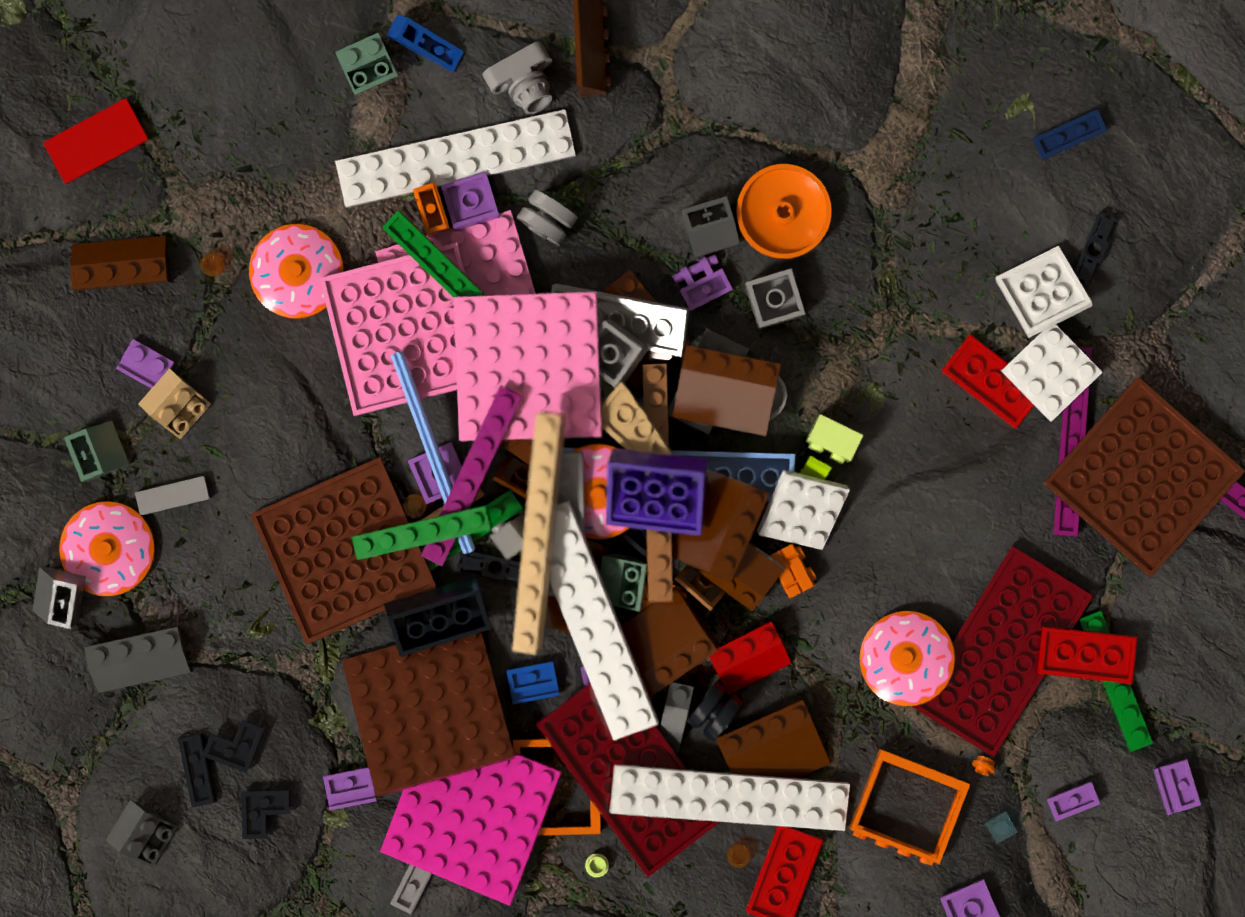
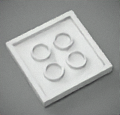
(1043, 291)
(1051, 372)
(803, 509)

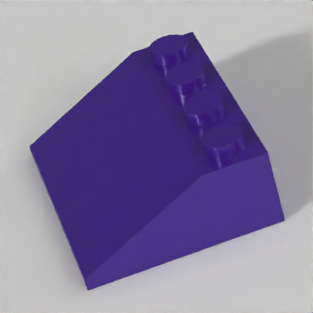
(656, 491)

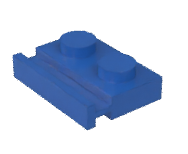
(533, 682)

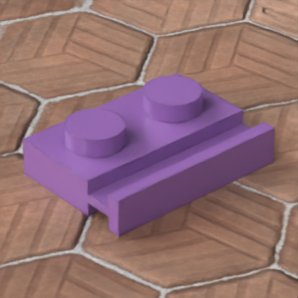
(144, 364)
(1176, 787)
(349, 788)

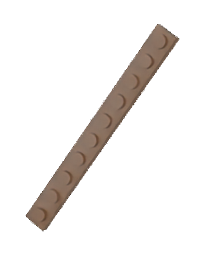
(658, 542)

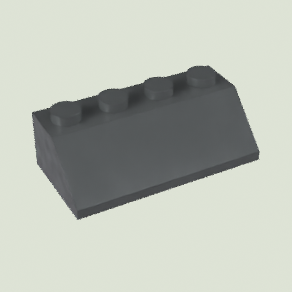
(138, 659)

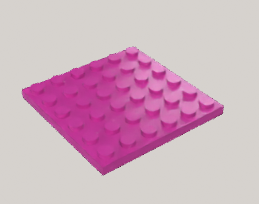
(475, 825)

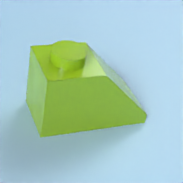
(815, 468)

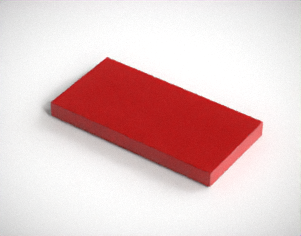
(96, 141)
(979, 373)
(1087, 655)
(784, 873)

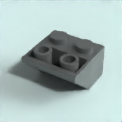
(710, 226)
(58, 597)
(141, 833)

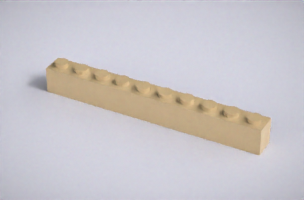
(539, 531)

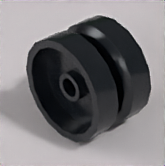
(717, 713)

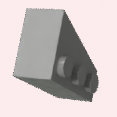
(510, 536)

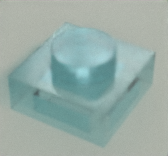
(1001, 827)

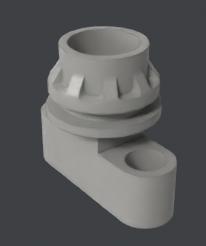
(523, 78)

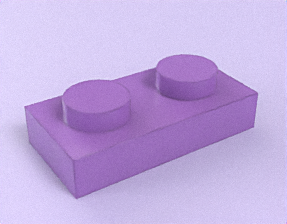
(1073, 801)

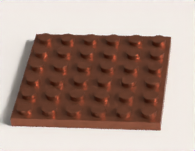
(1143, 477)
(315, 554)
(427, 713)

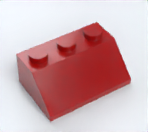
(750, 657)

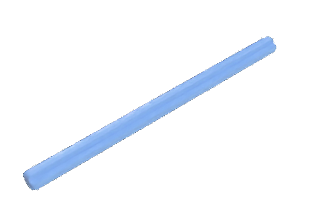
(427, 436)

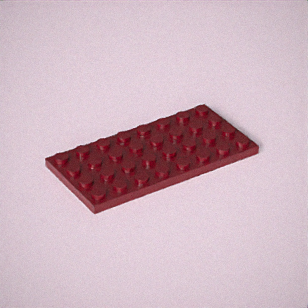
(1001, 650)
(589, 752)

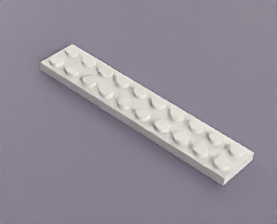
(455, 157)
(597, 630)
(729, 797)

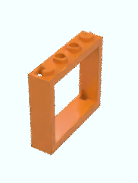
(569, 830)
(905, 848)

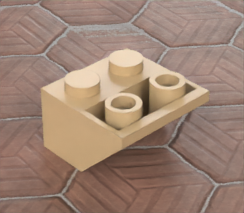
(174, 404)

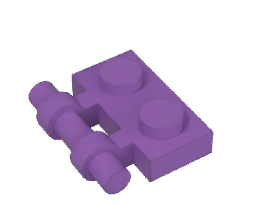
(705, 289)

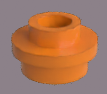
(984, 765)

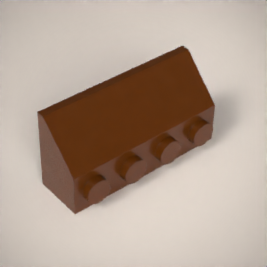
(120, 263)
(752, 578)

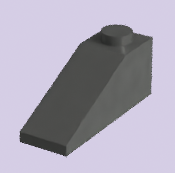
(675, 714)

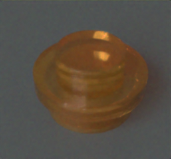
(212, 264)
(414, 506)
(738, 855)

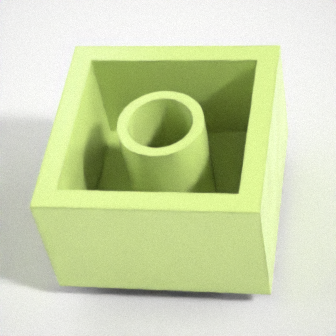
(834, 439)

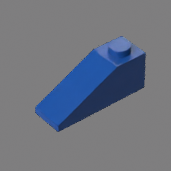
(424, 43)

